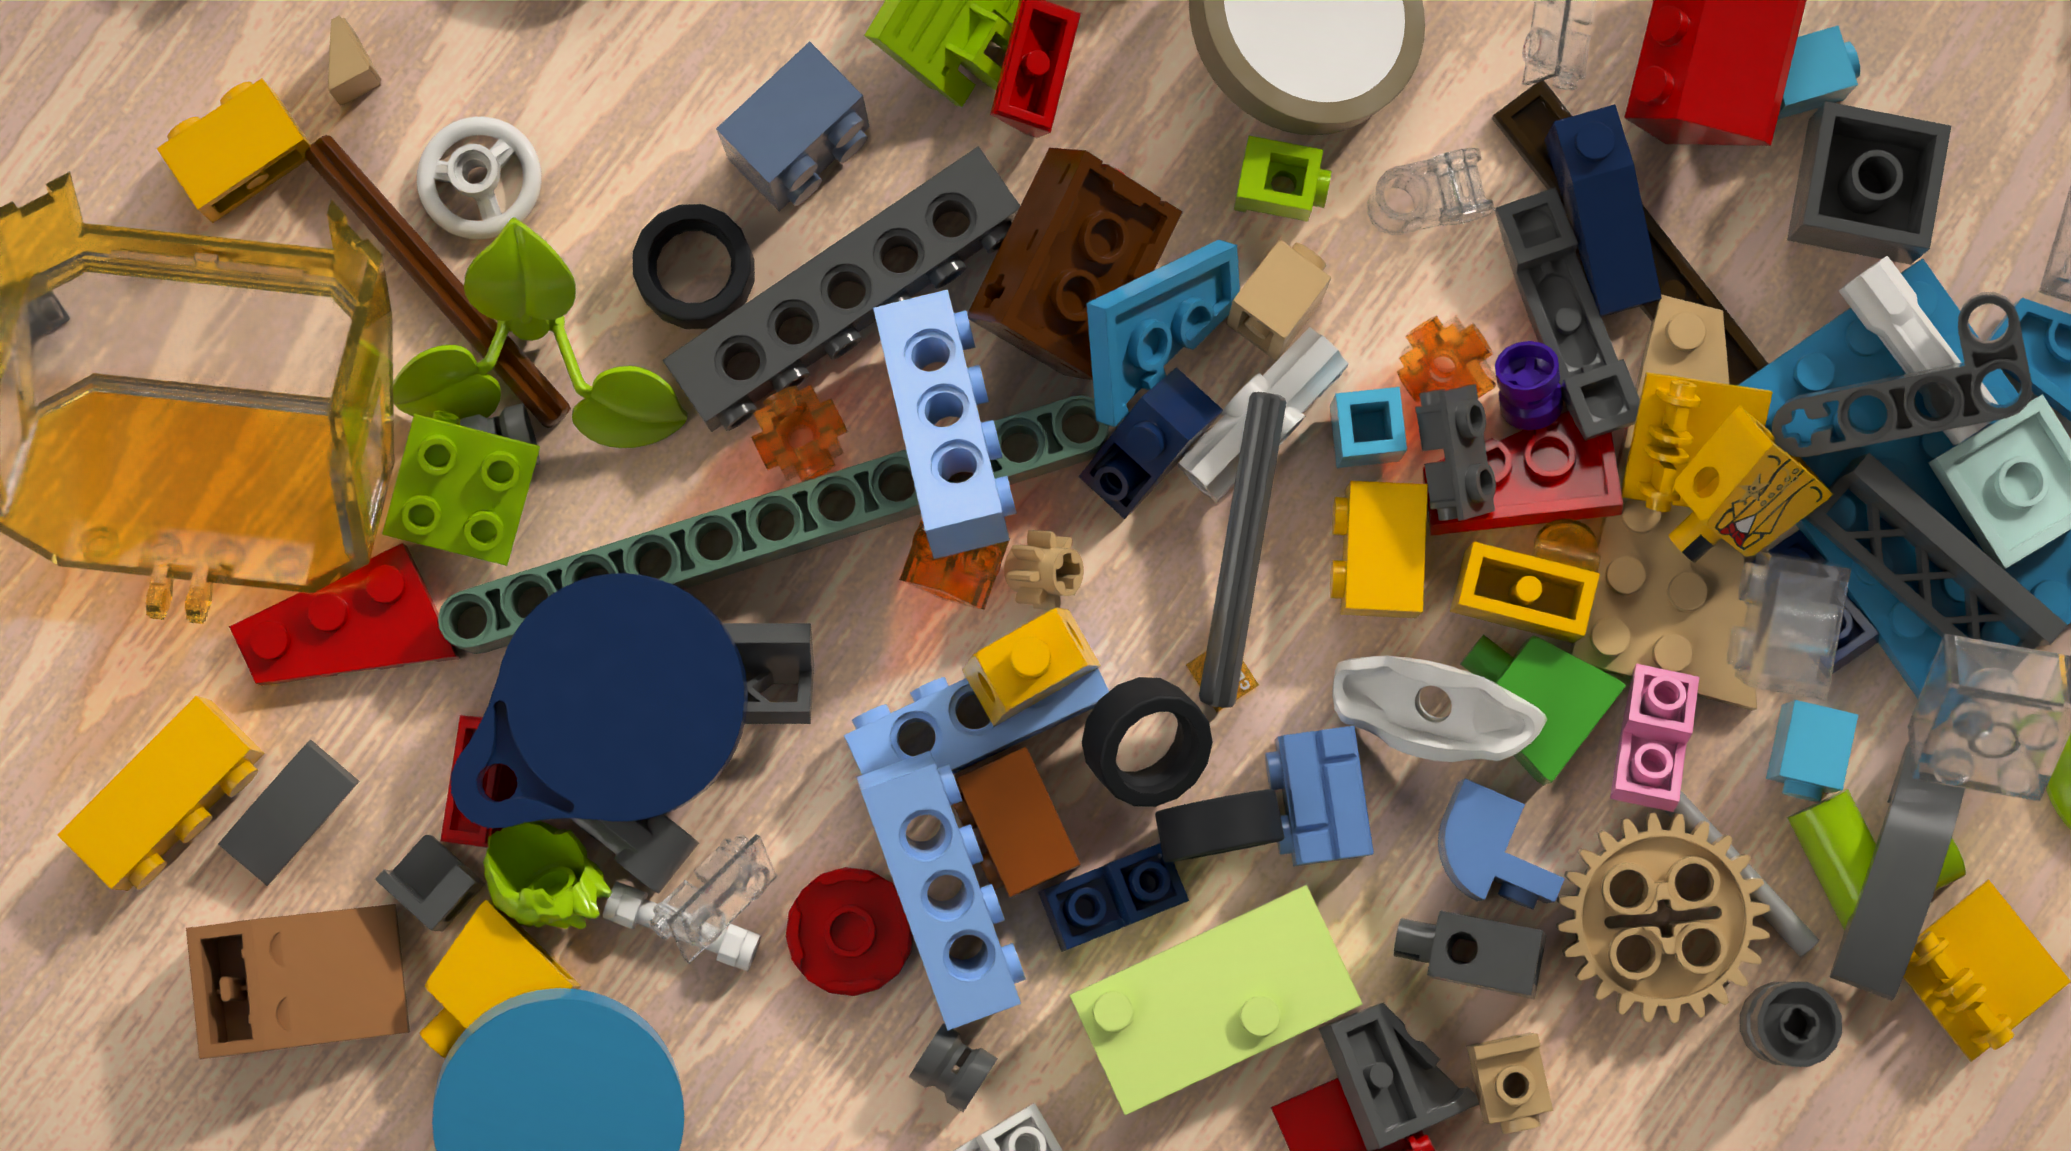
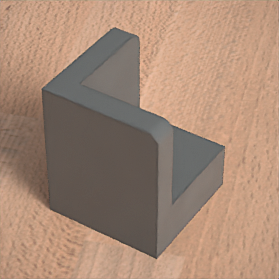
(431, 883)

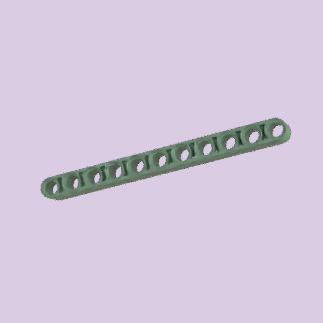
(744, 520)

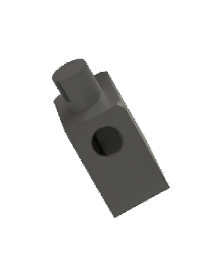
(1506, 956)

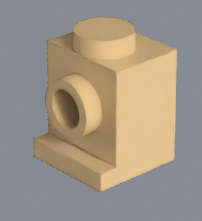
(1492, 1063)

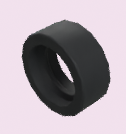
(677, 221)
(1175, 770)
(1219, 825)

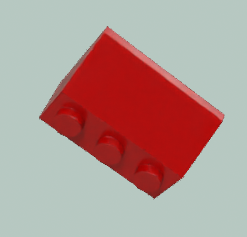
(1714, 70)

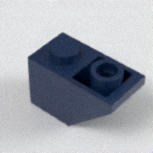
(1150, 442)

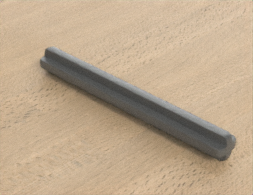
(1242, 549)

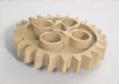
(1667, 975)

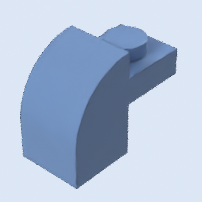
(1474, 847)

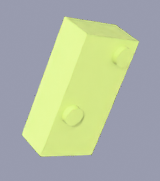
(1215, 999)

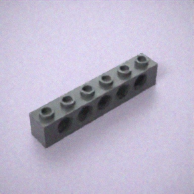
(963, 187)

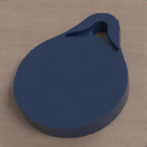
(607, 707)

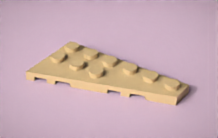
(1649, 596)

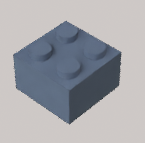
(795, 128)

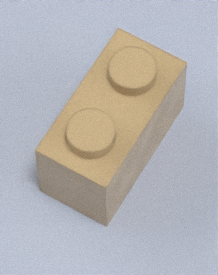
(1279, 298)

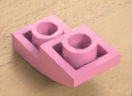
(1654, 737)

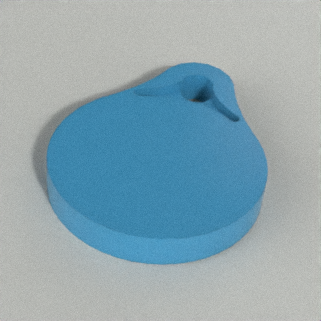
(558, 1077)

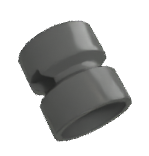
(1791, 1023)

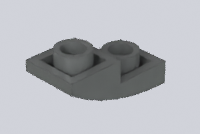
(288, 812)

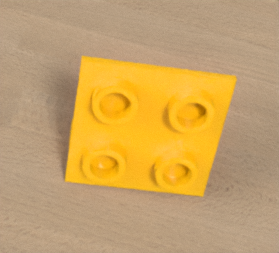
(1672, 427)
(1982, 971)

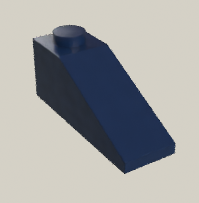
(1604, 208)

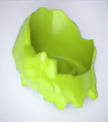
(543, 876)

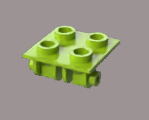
(460, 488)

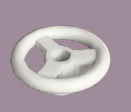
(472, 156)

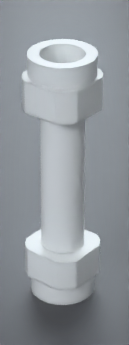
(630, 907)

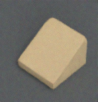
(349, 67)

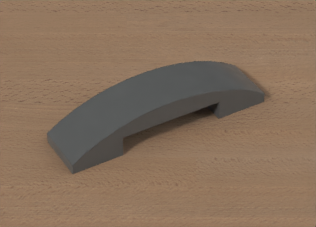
(1565, 313)
(1898, 883)

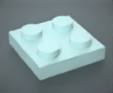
(2012, 482)

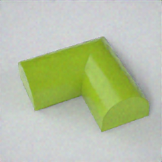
(1843, 847)

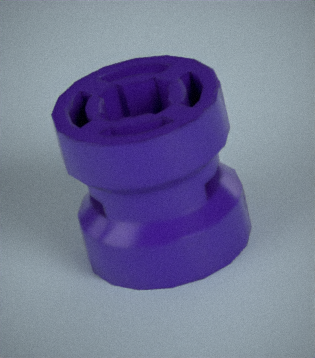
(1529, 385)

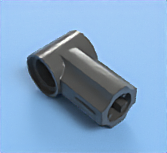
(646, 847)

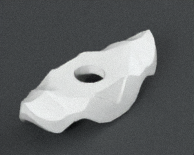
(1385, 700)

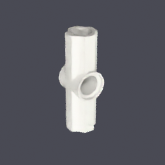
(1298, 376)

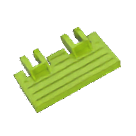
(940, 35)

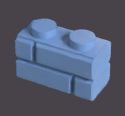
(1321, 796)

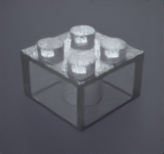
(1789, 624)
(1991, 718)

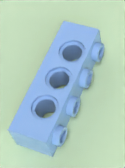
(953, 514)
(936, 704)
(966, 987)

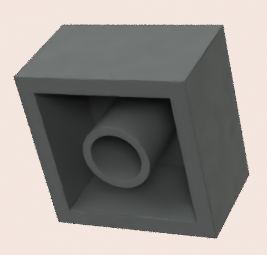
(1869, 183)

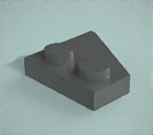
(1390, 1077)

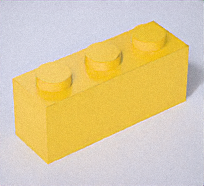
(162, 796)

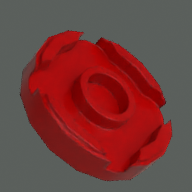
(849, 932)

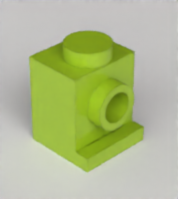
(1269, 159)

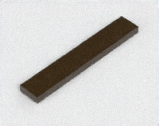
(1526, 125)

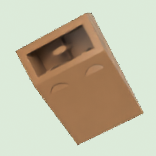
(297, 980)

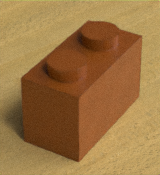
(1016, 824)

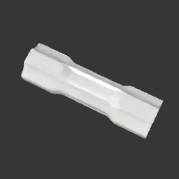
(1892, 312)

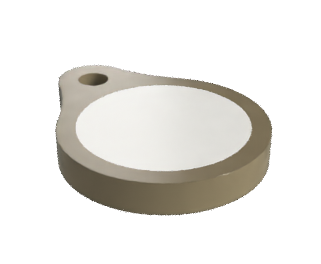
(1309, 61)

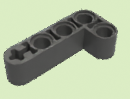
(1899, 392)

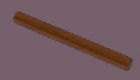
(434, 278)

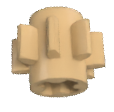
(1043, 570)

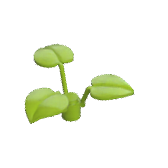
(528, 293)

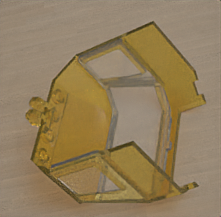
(192, 402)

